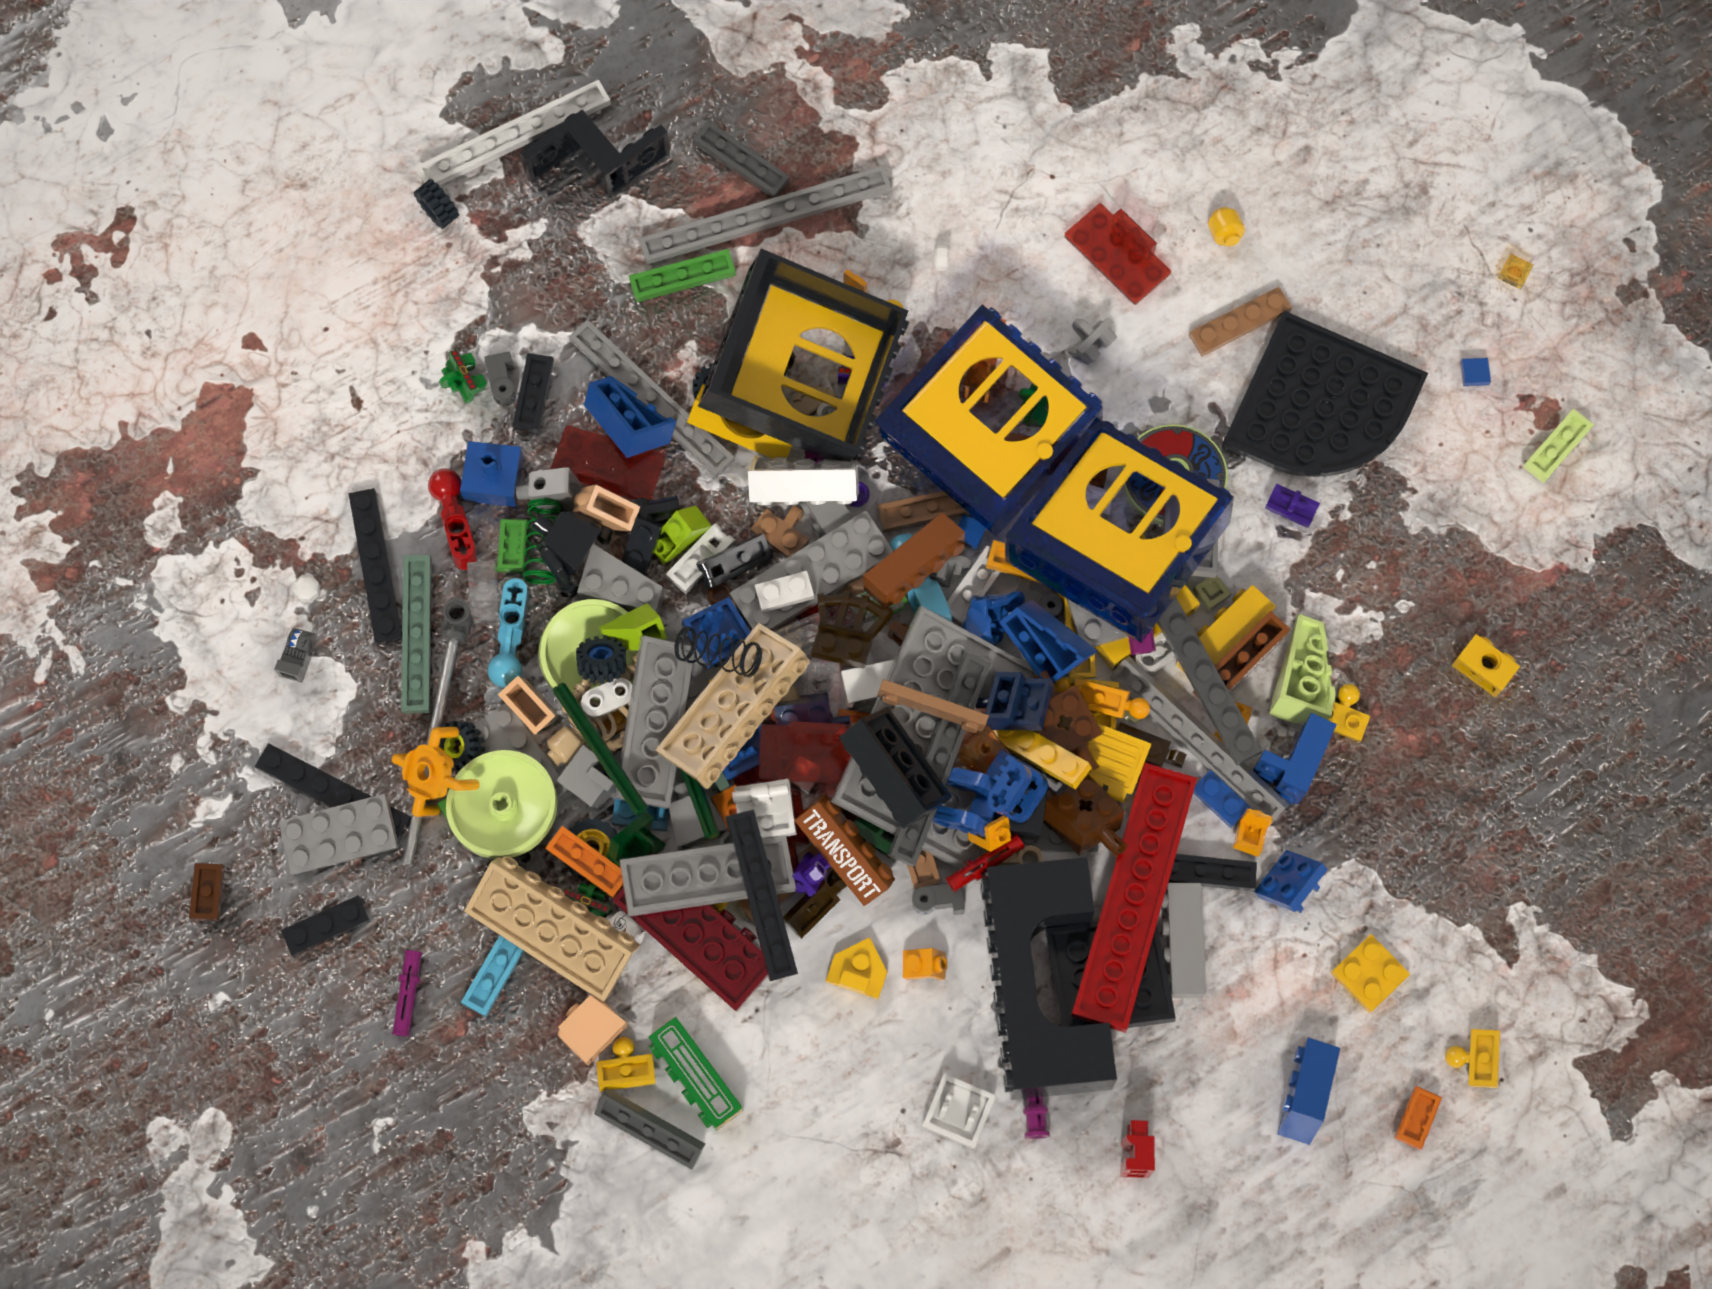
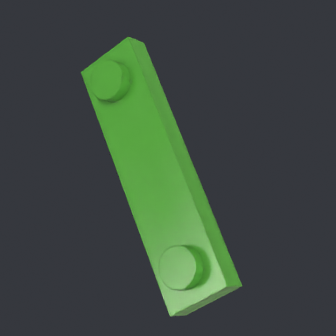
(682, 275)

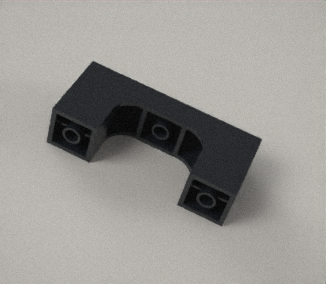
(1038, 1053)

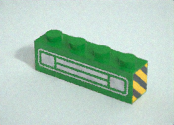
(695, 1074)

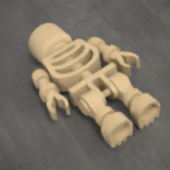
(568, 741)

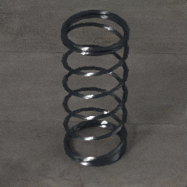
(757, 661)

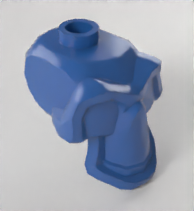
(986, 612)

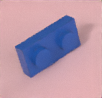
(1220, 799)

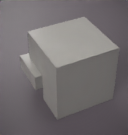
(587, 779)

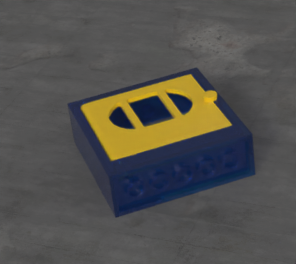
(936, 407)
(1099, 563)

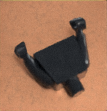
(566, 544)

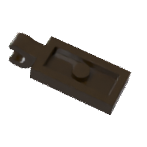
(1159, 749)
(812, 909)

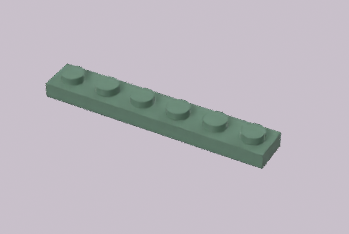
(416, 634)

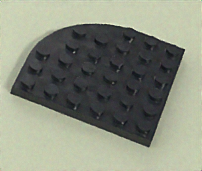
(1322, 402)

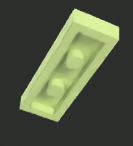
(1558, 445)

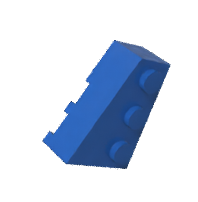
(626, 418)
(1046, 641)
(1309, 1090)

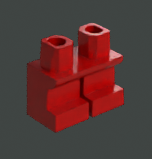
(1141, 1151)

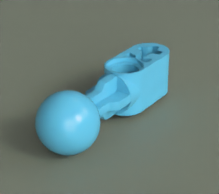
(928, 593)
(505, 666)

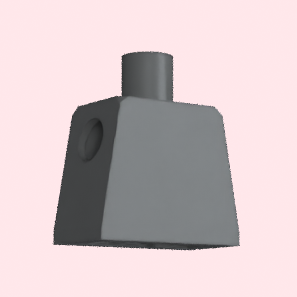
(553, 484)
(686, 823)

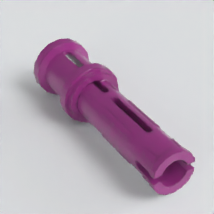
(1036, 1118)

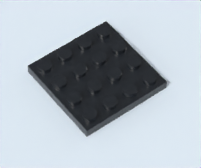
(1068, 957)

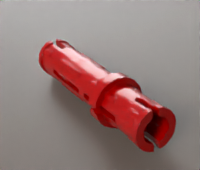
(958, 880)

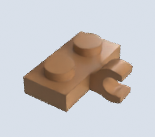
(781, 533)

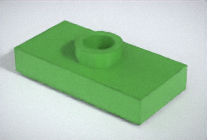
(512, 545)

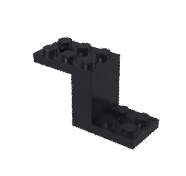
(595, 153)

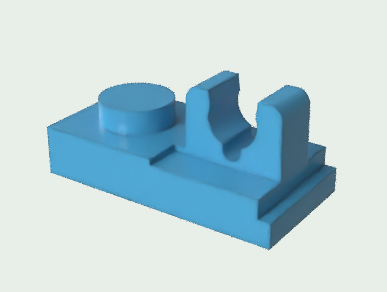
(624, 815)

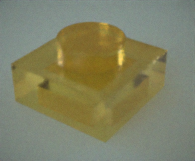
(1515, 271)

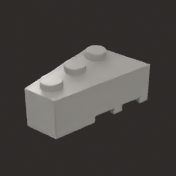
(617, 582)

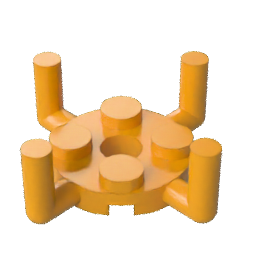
(440, 772)

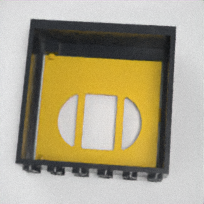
(757, 392)

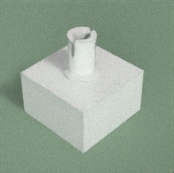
(862, 685)

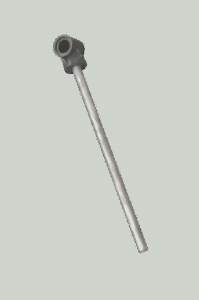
(454, 633)

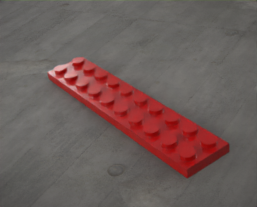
(1134, 898)

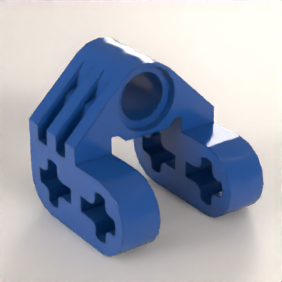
(1013, 785)
(979, 813)

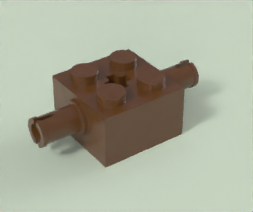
(1083, 728)
(1086, 817)

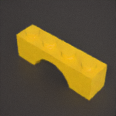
(736, 432)

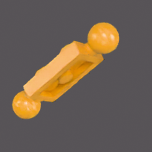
(1107, 698)

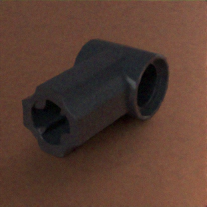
(657, 510)

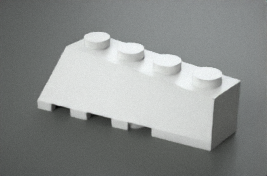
(802, 481)

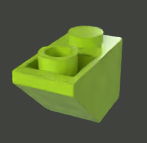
(681, 533)
(634, 625)

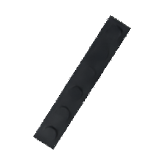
(375, 566)
(317, 783)
(761, 895)

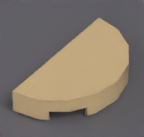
(808, 405)

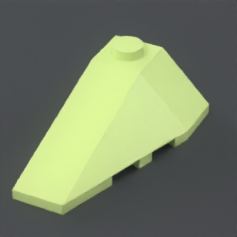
(1305, 675)

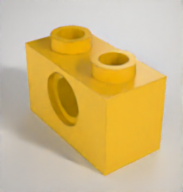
(1471, 665)

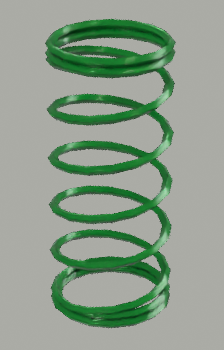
(541, 573)

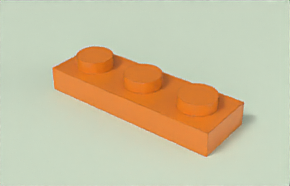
(586, 861)

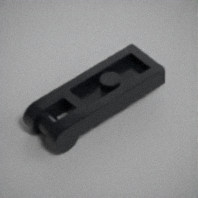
(735, 560)

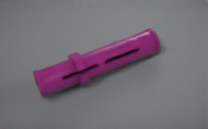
(413, 960)

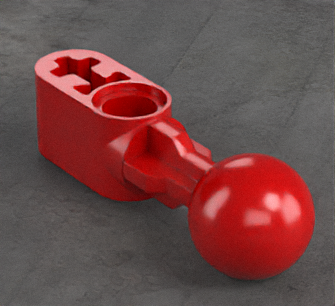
(445, 487)

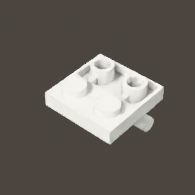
(771, 805)

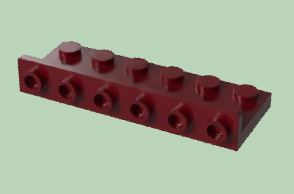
(709, 947)

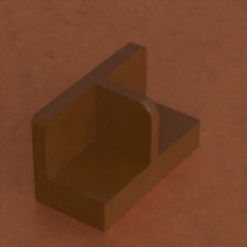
(207, 892)

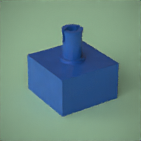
(492, 474)

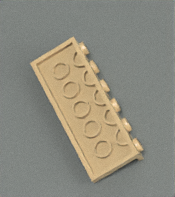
(733, 707)
(551, 927)

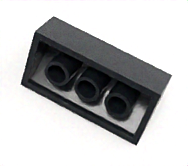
(895, 767)

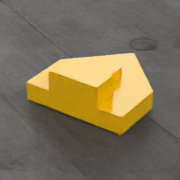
(858, 969)

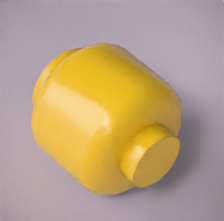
(1226, 226)

